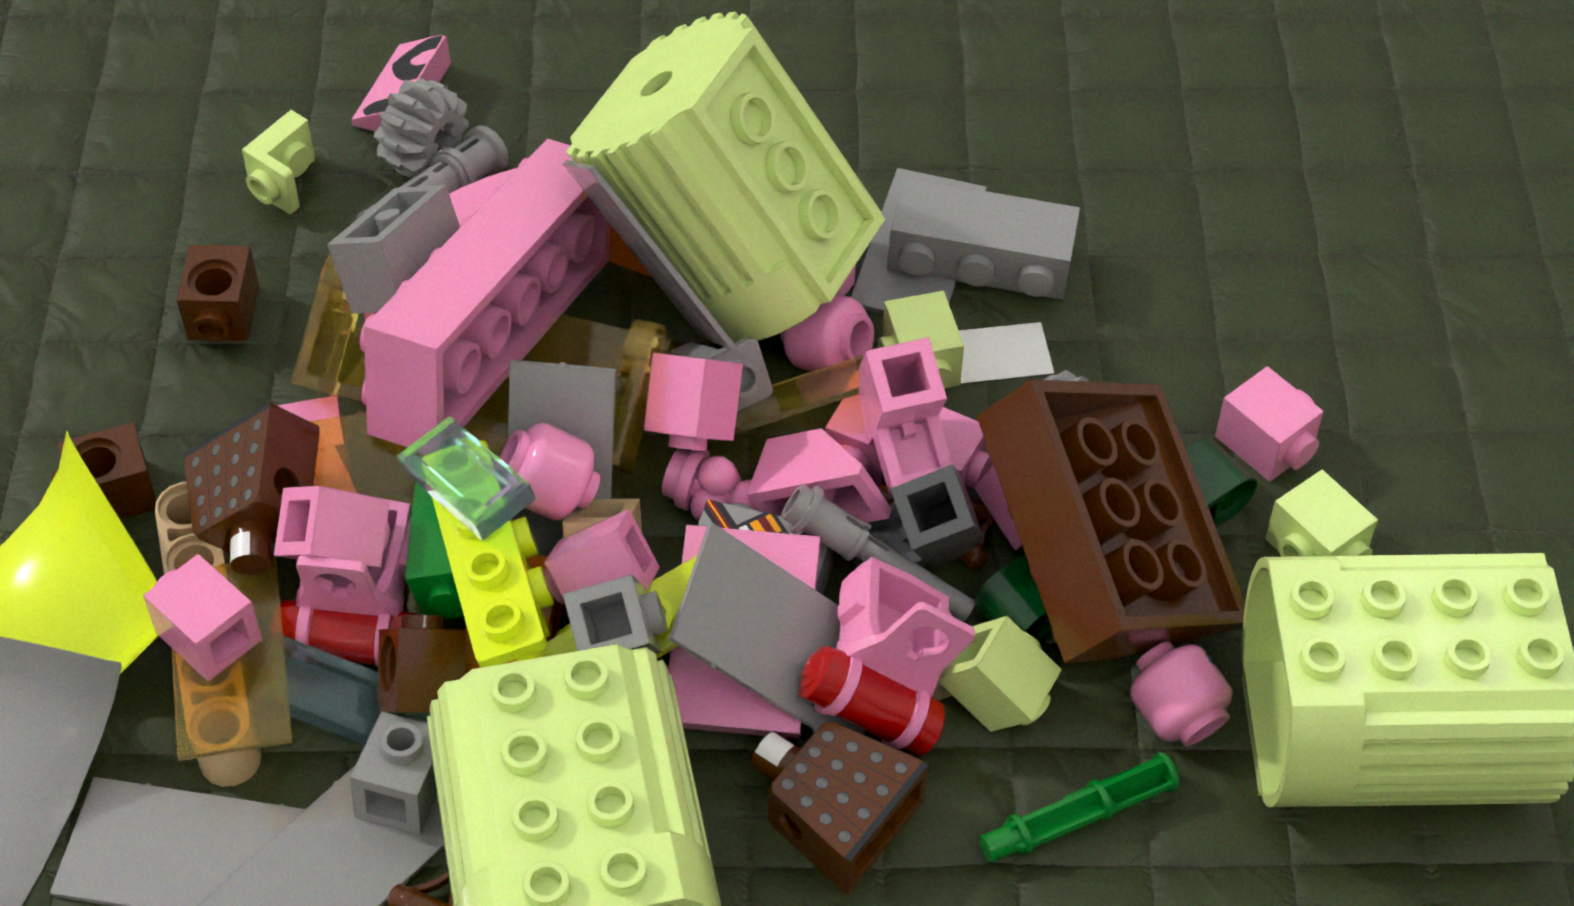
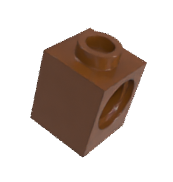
(218, 293)
(118, 468)
(417, 663)

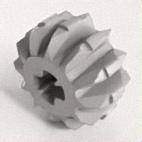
(419, 124)

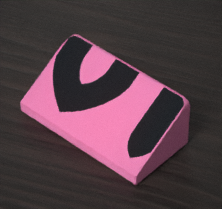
(412, 60)

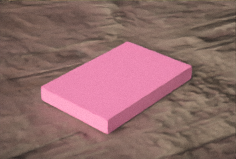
(709, 697)

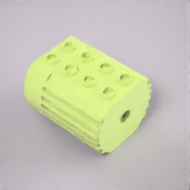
(731, 175)
(1408, 680)
(569, 784)

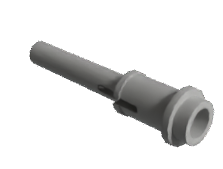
(850, 537)

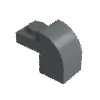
(930, 519)

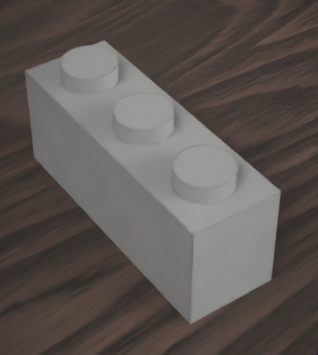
(982, 238)

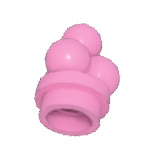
(697, 477)

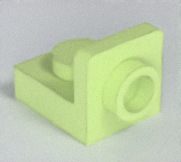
(277, 159)

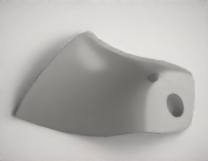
(49, 732)

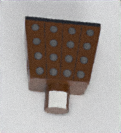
(240, 479)
(840, 797)

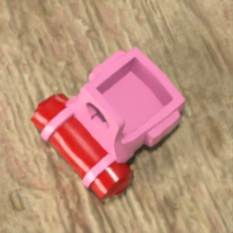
(346, 602)
(887, 657)

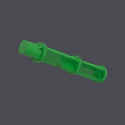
(1082, 807)

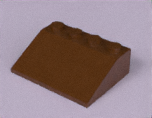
(1110, 517)

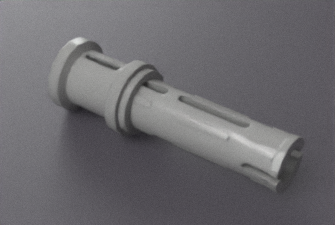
(471, 160)

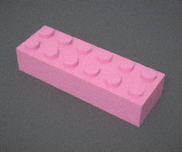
(482, 300)

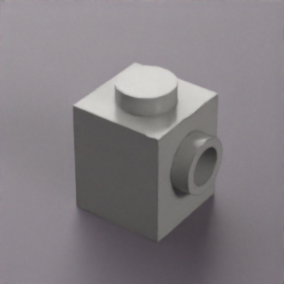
(616, 614)
(395, 775)

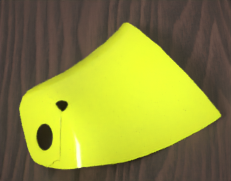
(76, 573)

